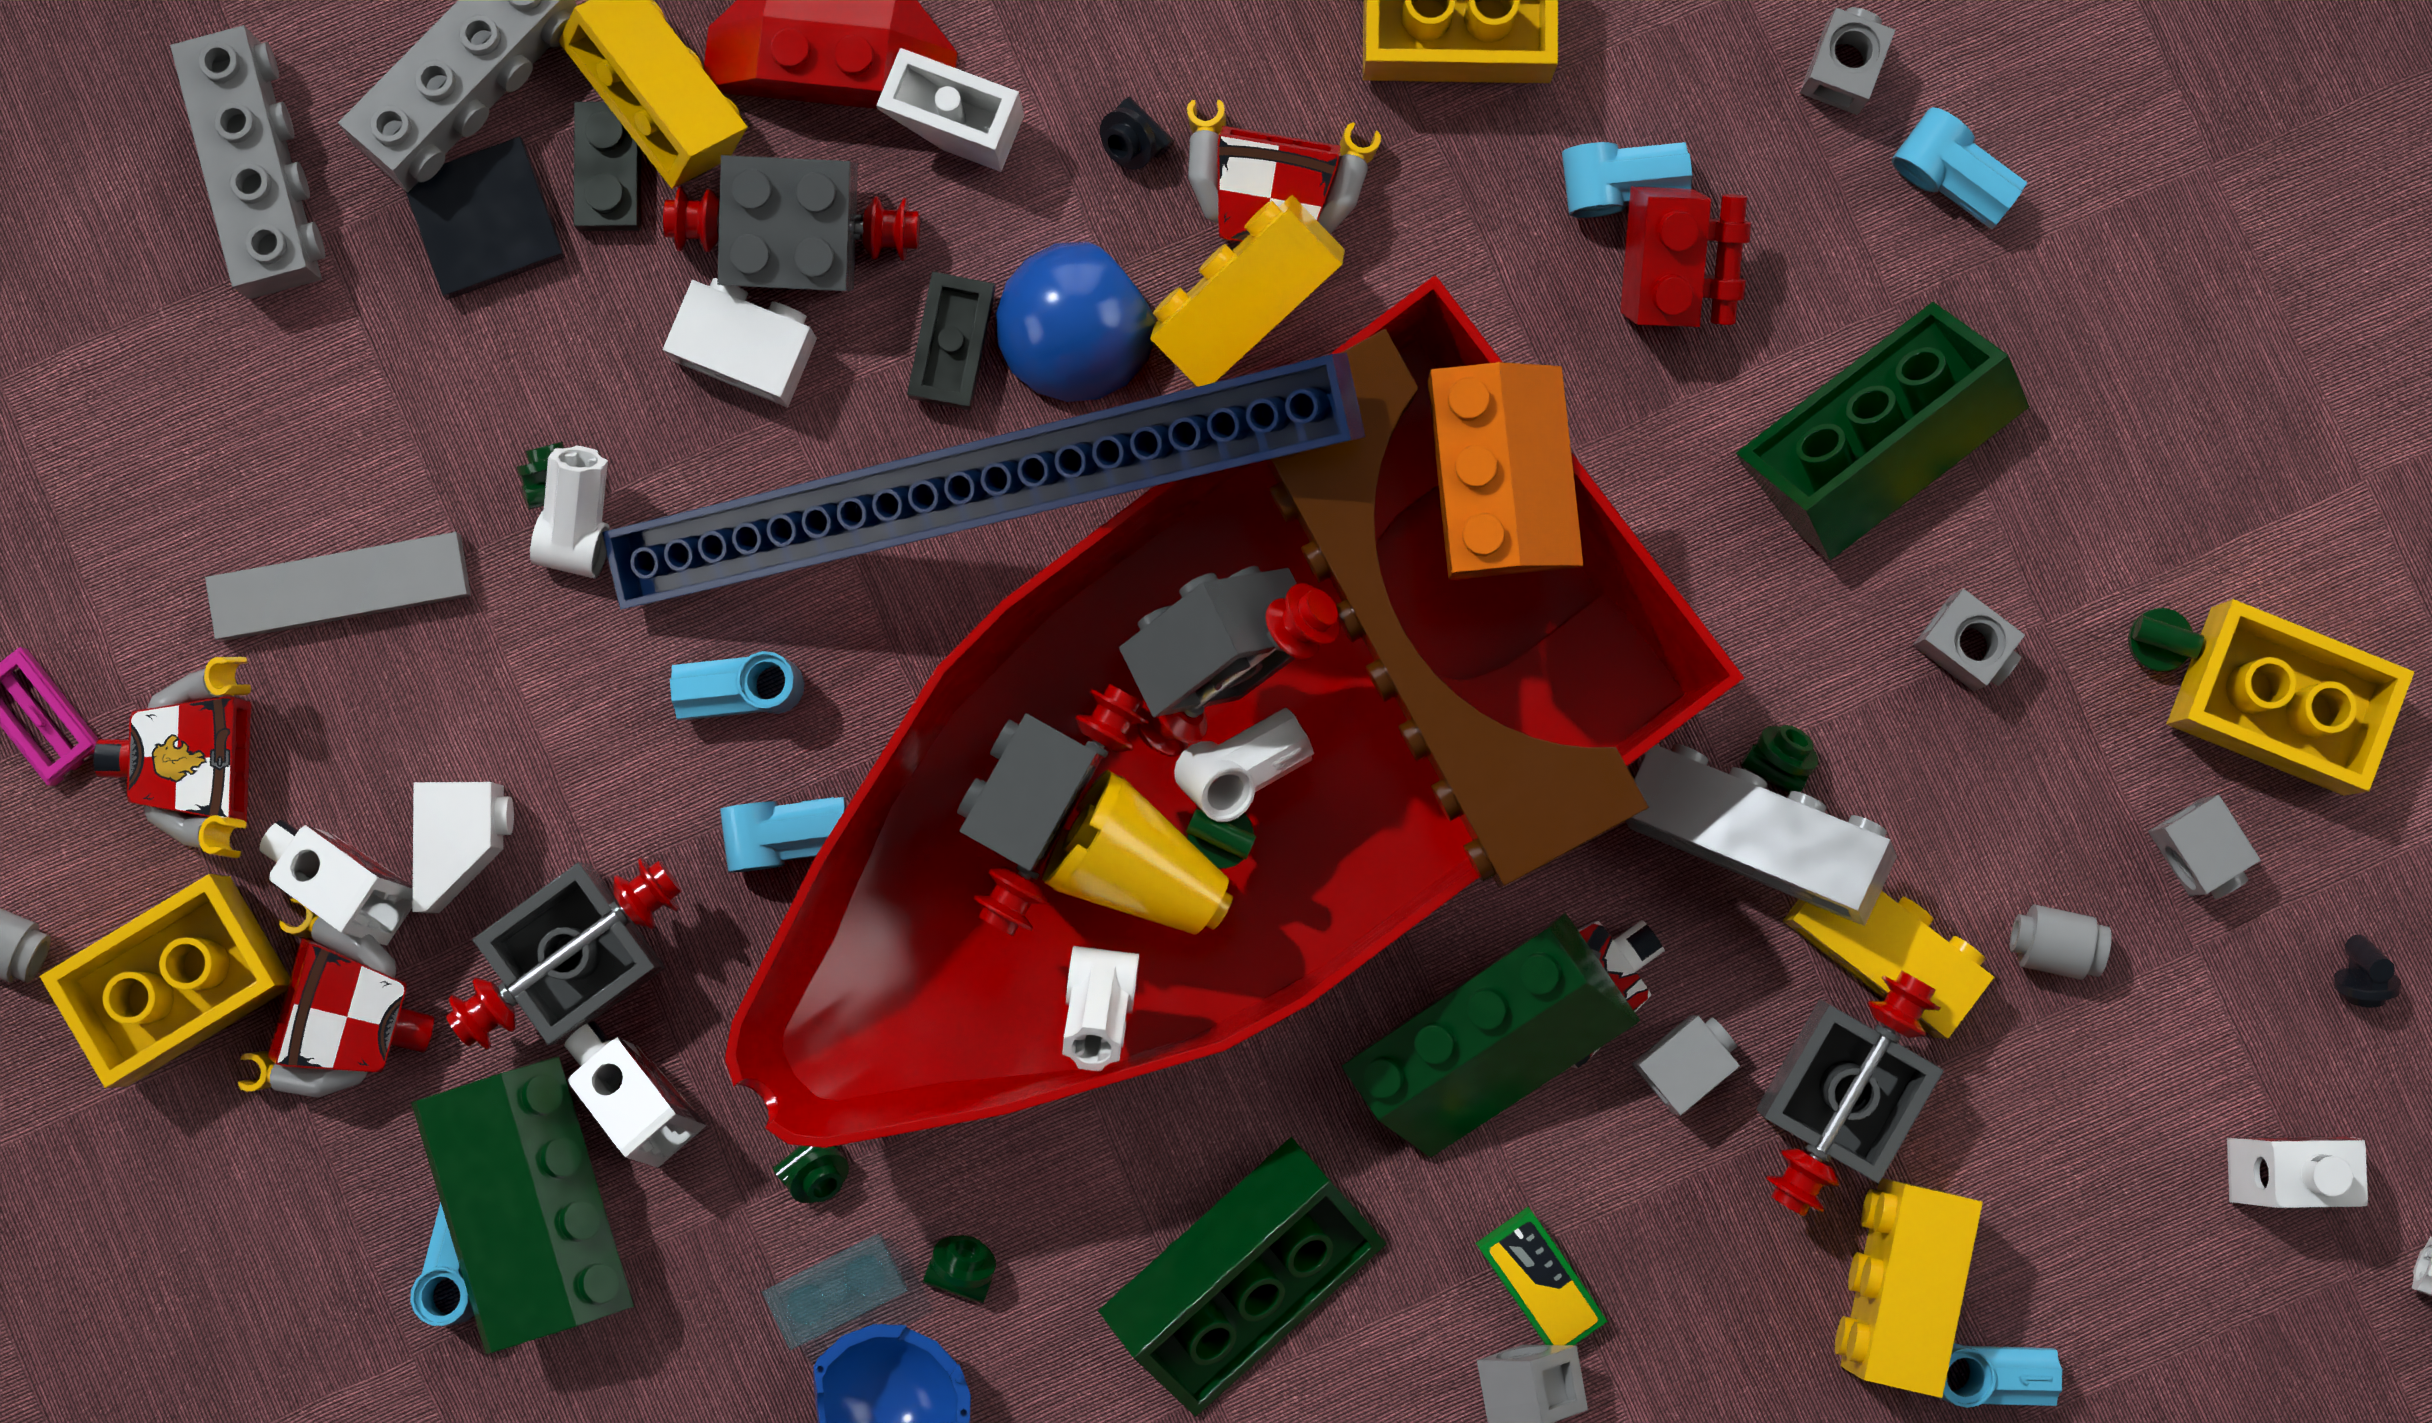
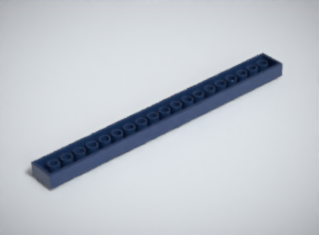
(989, 481)

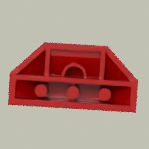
(818, 48)

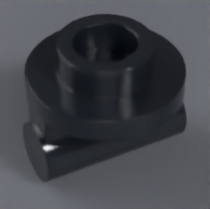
(1133, 136)
(2369, 976)

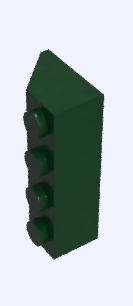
(1884, 429)
(1491, 1039)
(522, 1205)
(1241, 1277)

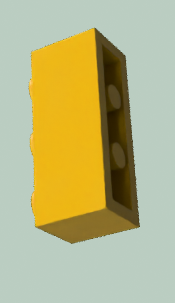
(653, 86)
(1245, 291)
(1898, 940)

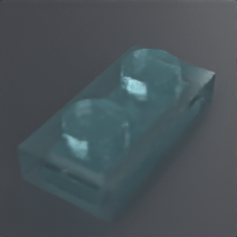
(835, 1291)

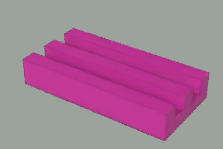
(70, 756)

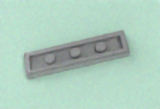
(337, 586)

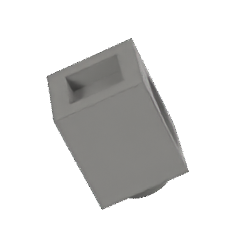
(1836, 83)
(1942, 641)
(2206, 848)
(1688, 1062)
(1532, 1384)

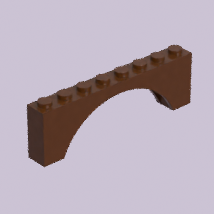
(1512, 791)

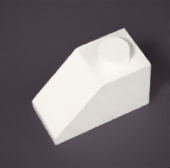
(952, 108)
(455, 837)

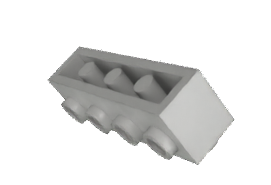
(451, 82)
(247, 161)
(1762, 833)

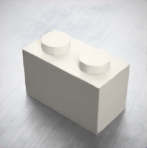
(741, 341)

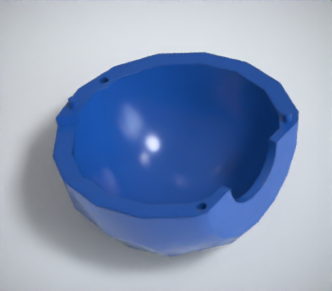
(1073, 323)
(889, 1378)

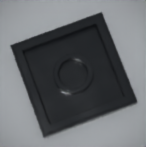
(485, 219)

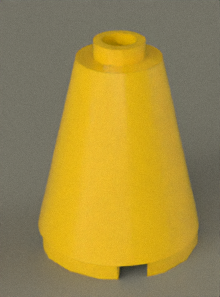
(1136, 861)

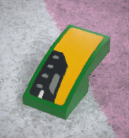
(1541, 1280)

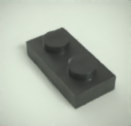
(605, 171)
(951, 341)

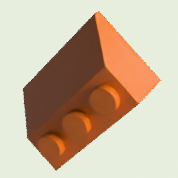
(1504, 469)

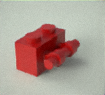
(1668, 257)

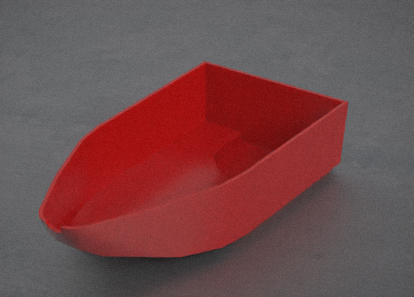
(915, 1014)

